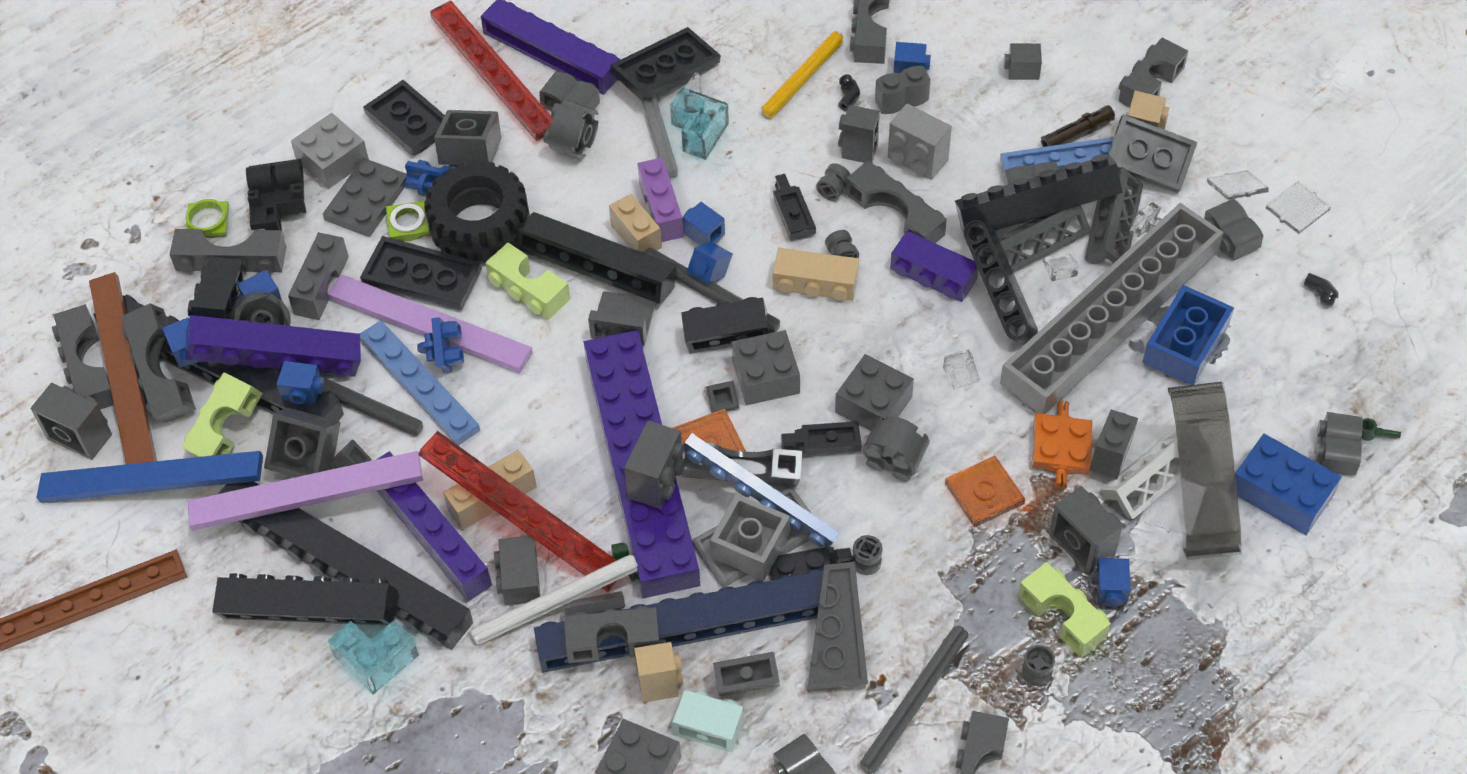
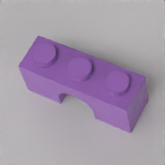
(661, 198)

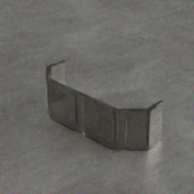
(1208, 461)

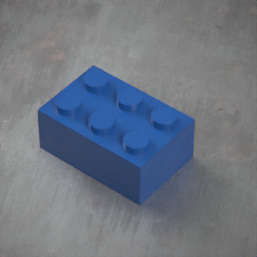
(1188, 335)
(1285, 484)

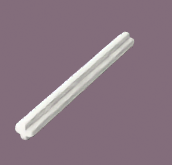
(554, 599)

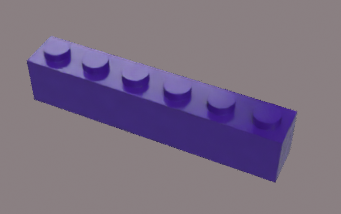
(549, 44)
(270, 345)
(438, 537)

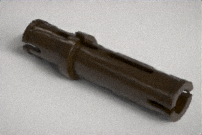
(1086, 124)

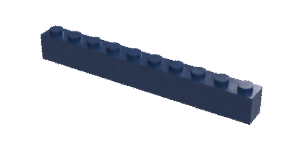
(703, 617)

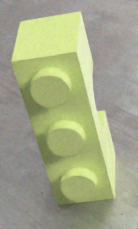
(542, 294)
(228, 398)
(1049, 590)

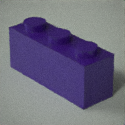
(934, 266)

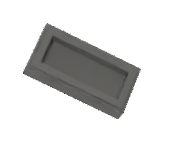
(596, 604)

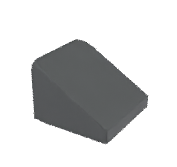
(722, 396)
(349, 455)

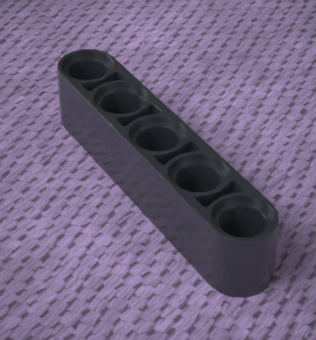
(991, 274)

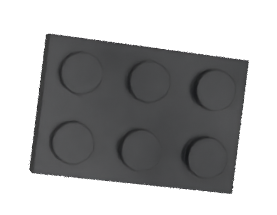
(405, 116)

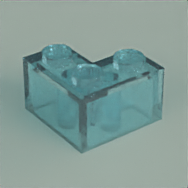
(701, 121)
(374, 659)

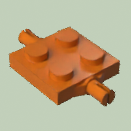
(1062, 444)

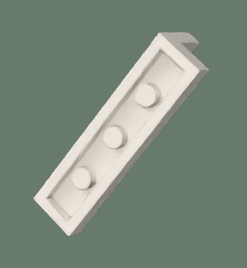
(1139, 474)

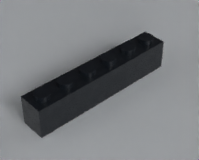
(1041, 194)
(596, 257)
(305, 600)

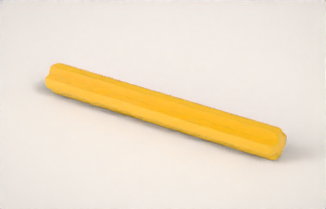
(802, 74)

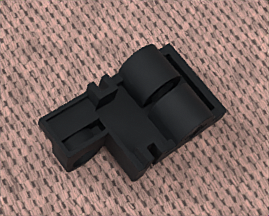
(275, 192)

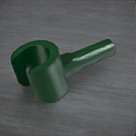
(1374, 431)
(620, 551)

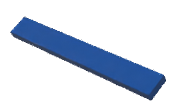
(150, 476)

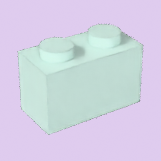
(708, 720)

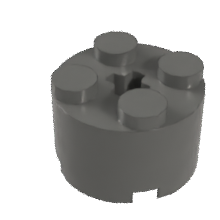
(571, 129)
(261, 302)
(895, 447)

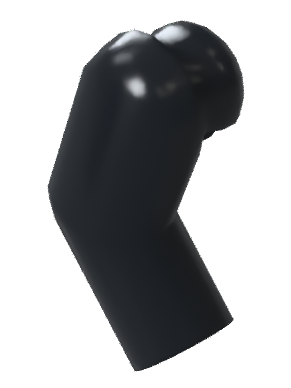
(850, 90)
(1324, 286)

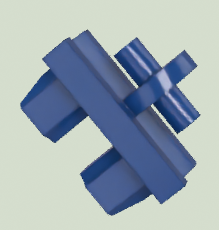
(422, 175)
(439, 344)

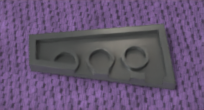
(838, 639)

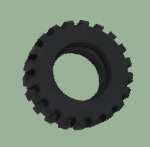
(474, 186)

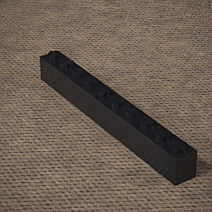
(262, 379)
(339, 556)

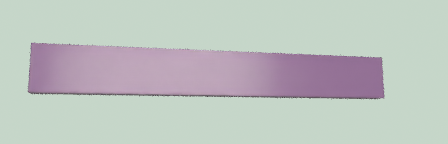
(417, 319)
(304, 490)

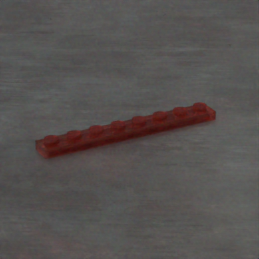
(492, 69)
(515, 505)

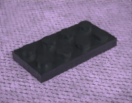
(665, 63)
(421, 272)

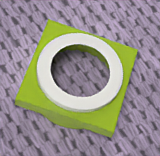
(206, 206)
(408, 233)

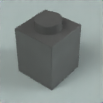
(1023, 61)

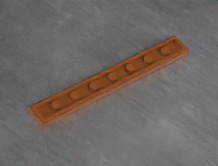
(121, 371)
(91, 599)

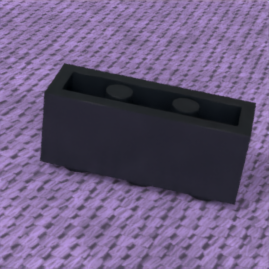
(217, 288)
(724, 323)

